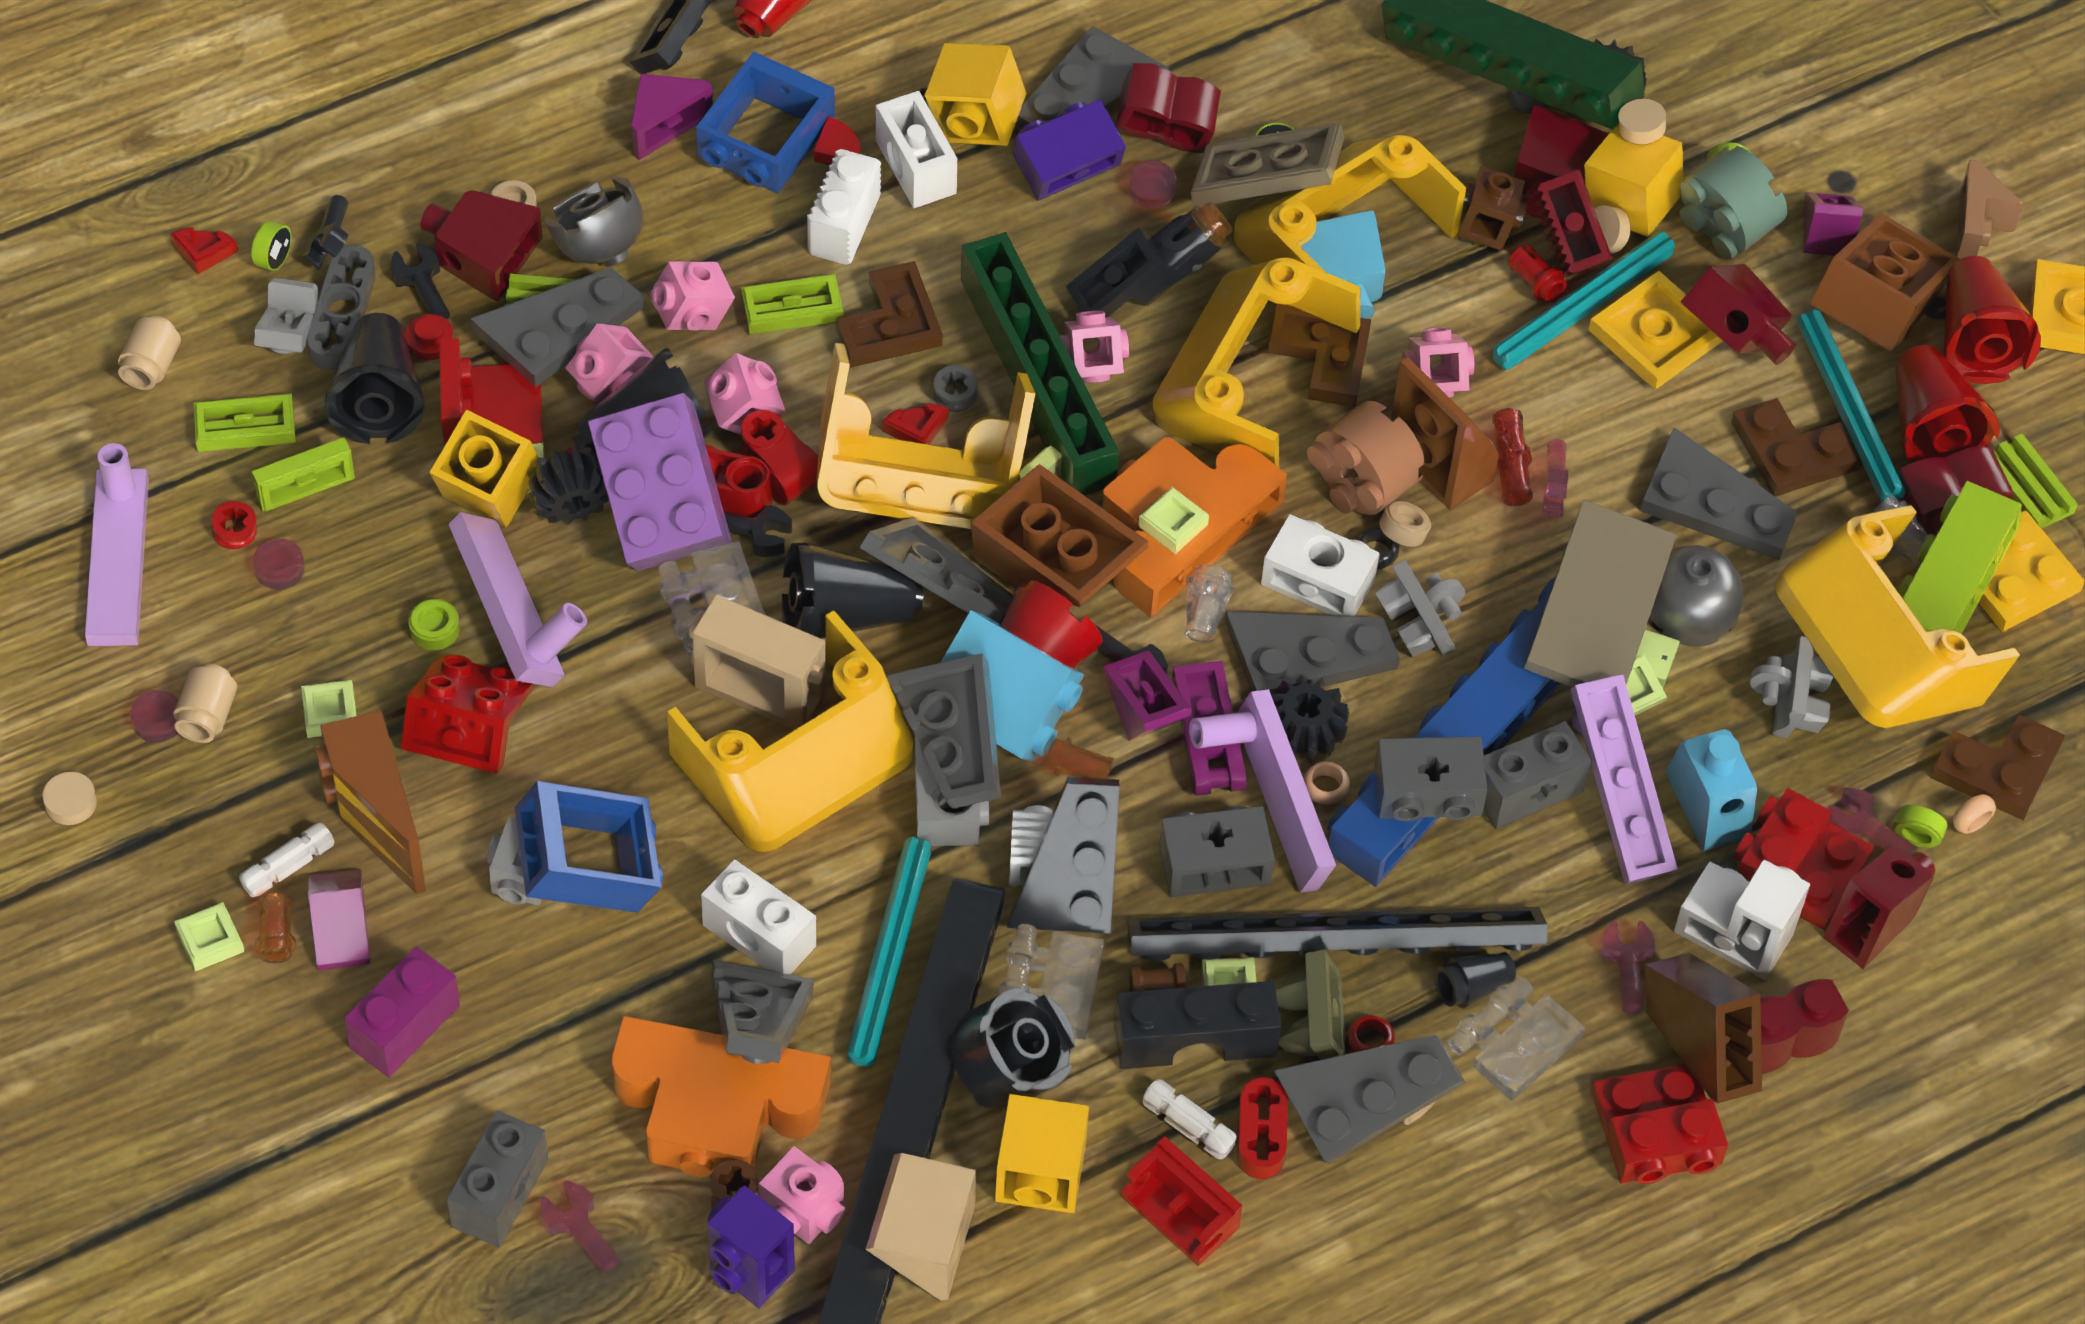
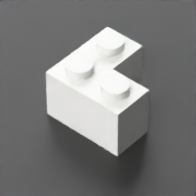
(1743, 918)

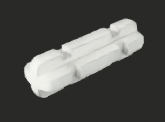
(286, 859)
(1189, 1119)

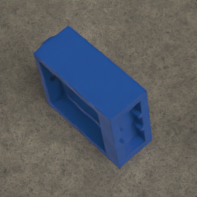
(765, 81)
(542, 848)

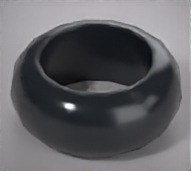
(1377, 535)

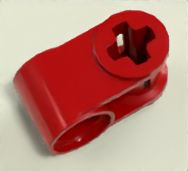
(788, 459)
(734, 475)

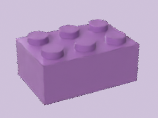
(659, 481)

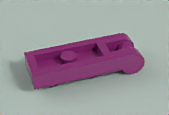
(1207, 694)

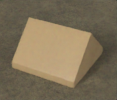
(924, 1220)

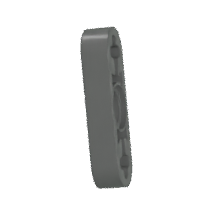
(336, 289)

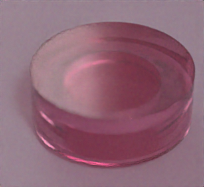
(1152, 184)
(278, 564)
(154, 716)

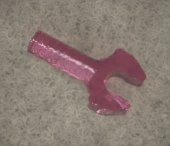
(1556, 479)
(1865, 821)
(1629, 962)
(577, 1222)

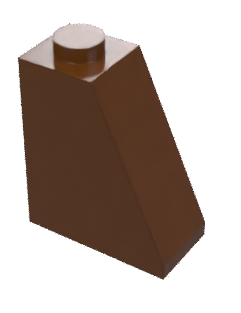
(1708, 1023)

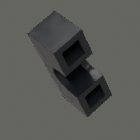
(1163, 1021)

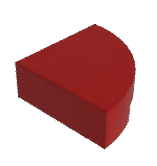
(834, 137)
(203, 248)
(917, 423)

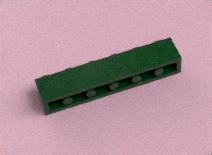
(1519, 54)
(1031, 345)

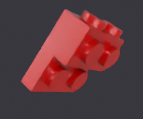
(1801, 838)
(1659, 1124)

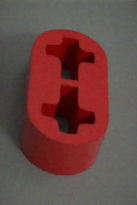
(1273, 1128)

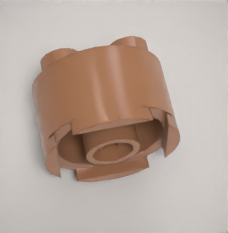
(1367, 459)

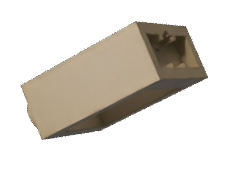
(758, 662)

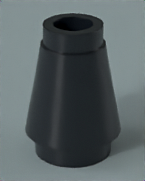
(1471, 978)

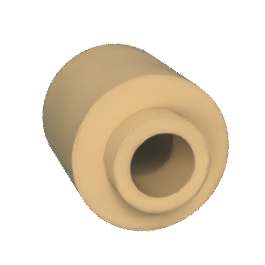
(148, 352)
(204, 703)

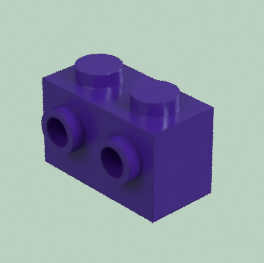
(1068, 148)
(750, 1246)

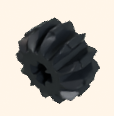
(567, 485)
(1311, 716)

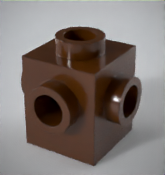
(1492, 208)

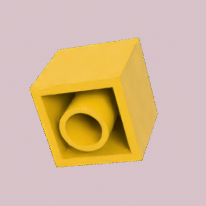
(976, 93)
(1636, 178)
(485, 468)
(1041, 1153)

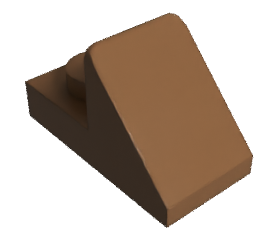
(1982, 208)

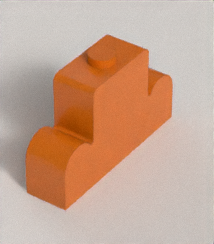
(1234, 494)
(713, 1101)

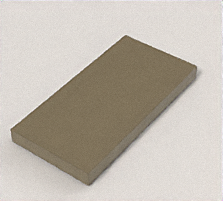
(1600, 597)

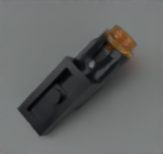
(1150, 265)

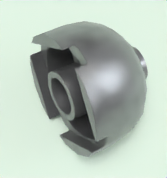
(598, 223)
(1697, 596)

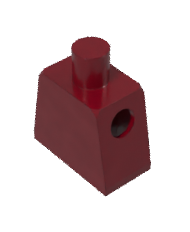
(1552, 149)
(484, 239)
(1741, 311)
(1893, 884)

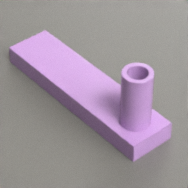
(116, 550)
(524, 639)
(1623, 778)
(1280, 781)

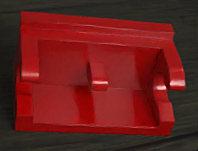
(1182, 1201)

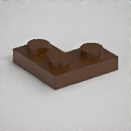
(899, 325)
(1336, 352)
(1791, 459)
(2006, 775)

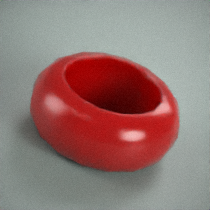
(1369, 1022)

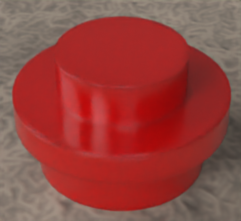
(424, 335)

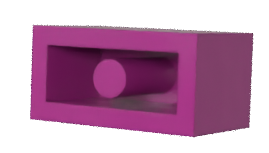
(402, 1011)

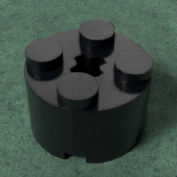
(1012, 1047)

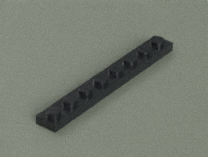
(1356, 931)

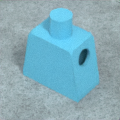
(1353, 252)
(1714, 788)

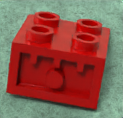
(488, 391)
(463, 712)

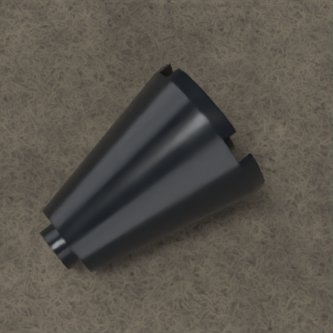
(375, 383)
(646, 385)
(856, 588)

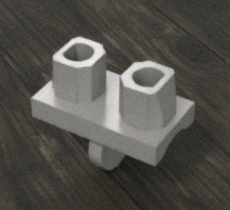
(1427, 629)
(1787, 686)

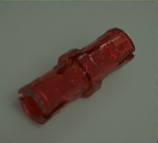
(1513, 457)

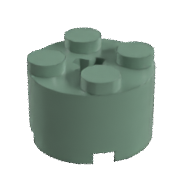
(1731, 201)

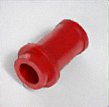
(1545, 281)

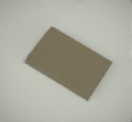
(1268, 164)

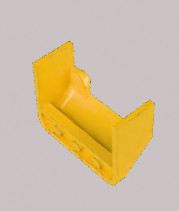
(1289, 219)
(1198, 394)
(913, 477)
(1872, 637)
(811, 771)

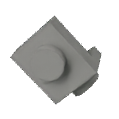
(287, 317)
(506, 866)

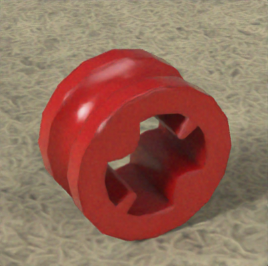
(238, 511)

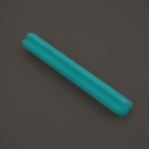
(1583, 300)
(1850, 405)
(889, 952)

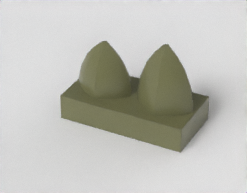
(1320, 993)

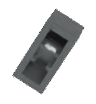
(1534, 774)
(1430, 778)
(1216, 851)
(498, 1179)

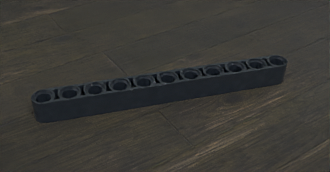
(916, 1091)

